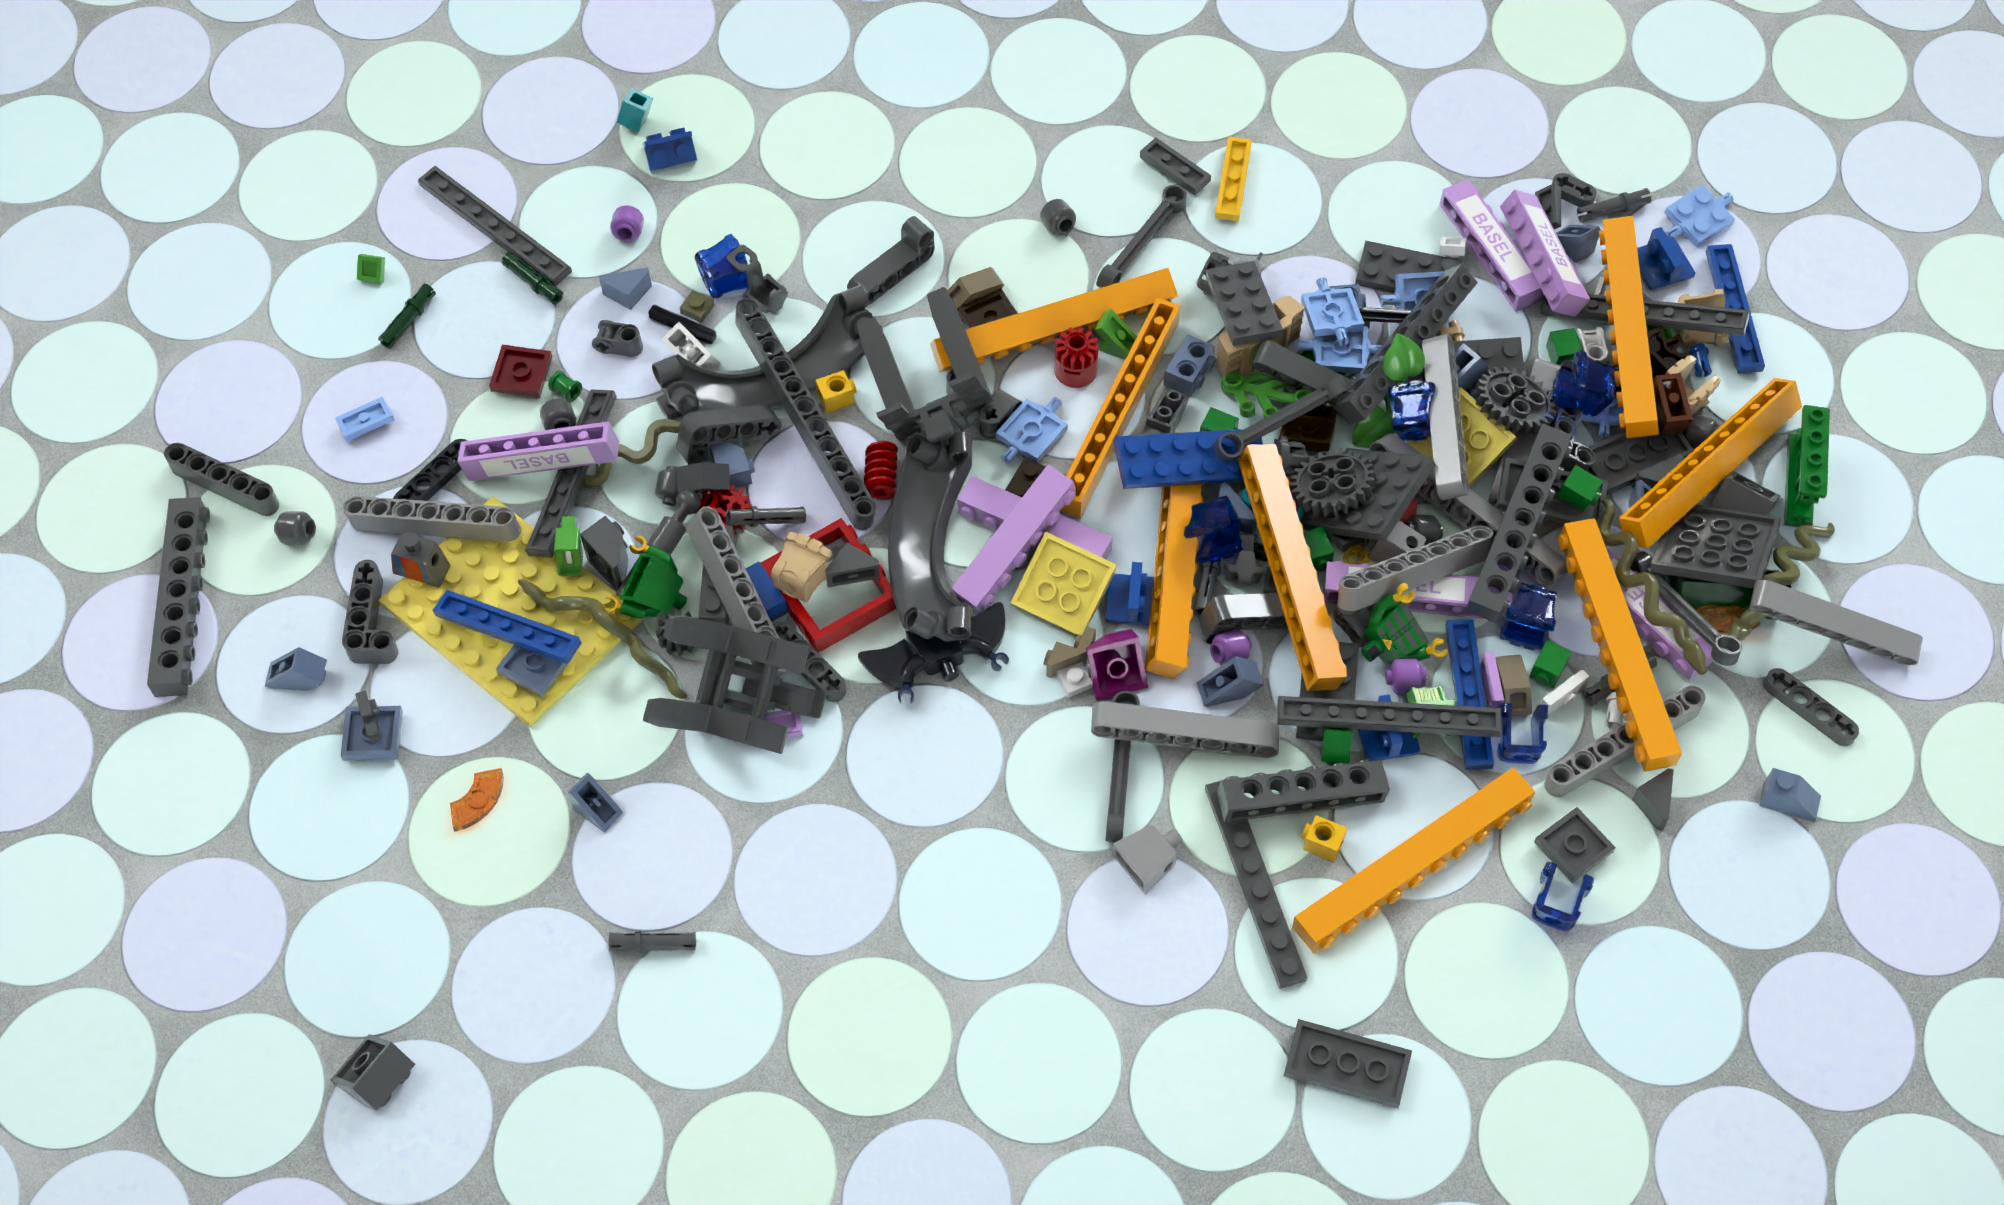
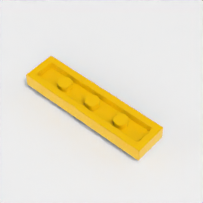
(1233, 179)

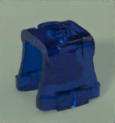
(717, 272)
(1586, 388)
(1411, 409)
(1220, 528)
(1530, 617)
(1522, 753)
(1554, 917)

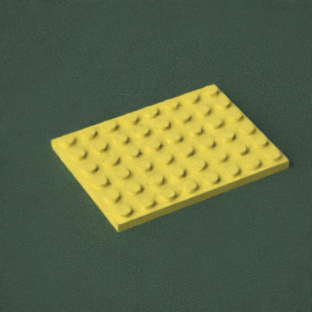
(490, 575)

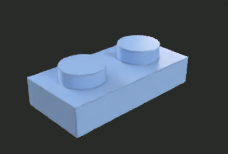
(364, 419)

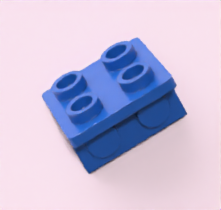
(669, 150)
(1663, 261)
(1130, 597)
(1387, 744)

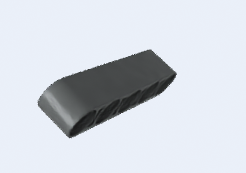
(1293, 368)
(186, 464)

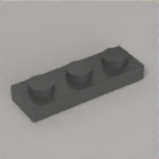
(1175, 166)

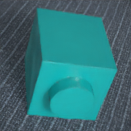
(634, 110)

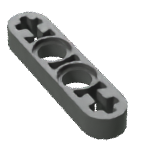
(815, 658)
(1814, 703)

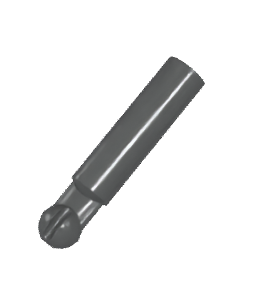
(671, 528)

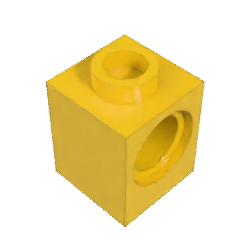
(833, 400)
(1324, 849)

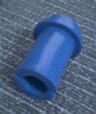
(1701, 353)

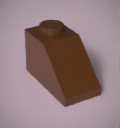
(1671, 404)

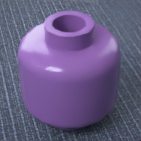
(627, 223)
(1230, 644)
(1405, 675)

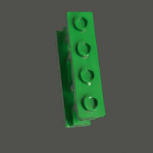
(1807, 466)

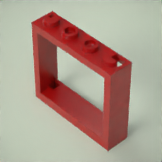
(851, 622)

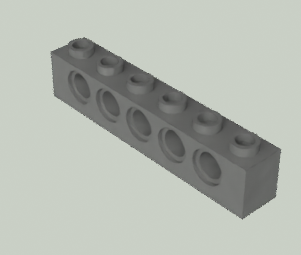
(1292, 800)

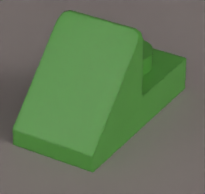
(1115, 334)

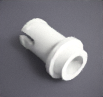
(1613, 717)

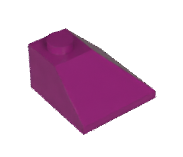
(1116, 664)

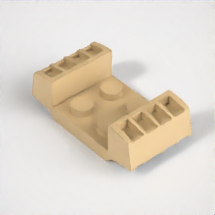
(1240, 357)

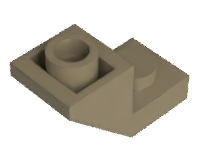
(975, 285)
(1066, 655)
(1515, 683)

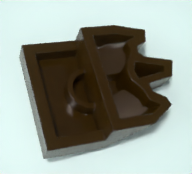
(1663, 351)
(1312, 429)

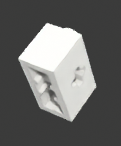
(687, 346)

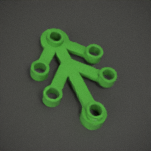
(1237, 385)

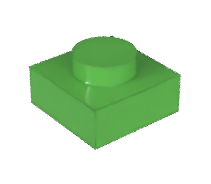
(370, 268)

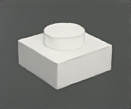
(1452, 247)
(1074, 679)

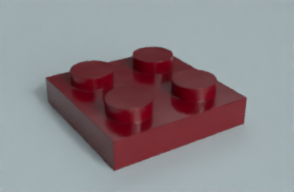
(520, 371)

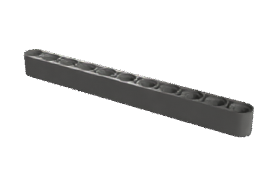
(805, 423)

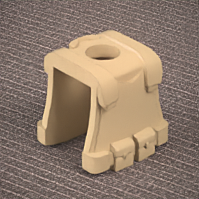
(1691, 337)
(1699, 399)
(801, 566)

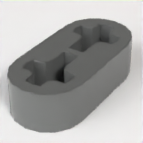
(1575, 189)

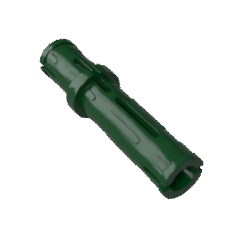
(539, 283)
(412, 309)

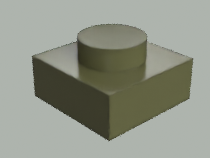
(697, 306)

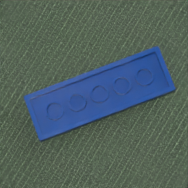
(1176, 459)

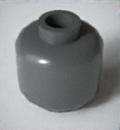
(1058, 217)
(557, 414)
(1700, 429)
(667, 486)
(1427, 526)
(294, 528)

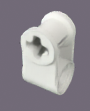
(1593, 343)

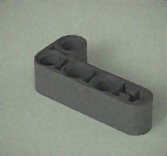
(897, 262)
(1567, 421)
(725, 425)
(358, 610)
(1241, 613)

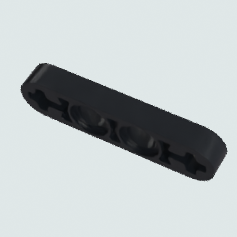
(429, 474)

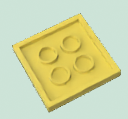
(1482, 439)
(1063, 584)

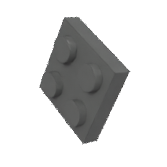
(1574, 844)

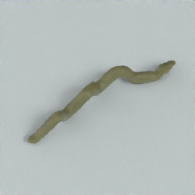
(636, 457)
(1782, 558)
(609, 624)
(1691, 650)

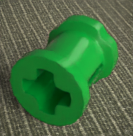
(565, 386)

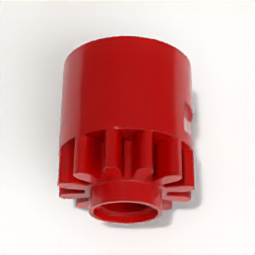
(1076, 358)

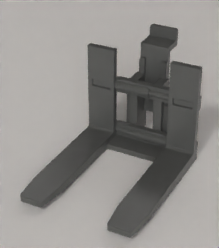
(942, 416)
(760, 691)

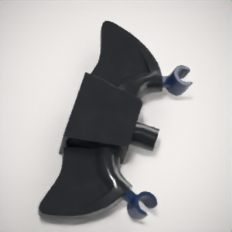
(910, 656)

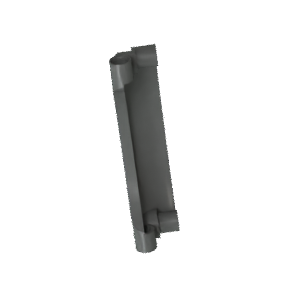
(827, 349)
(917, 535)

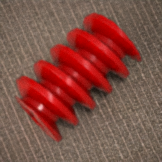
(880, 469)

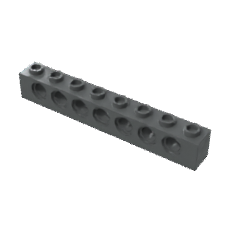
(1420, 324)
(180, 515)
(1483, 601)

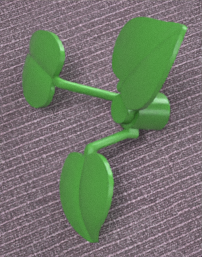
(1401, 360)

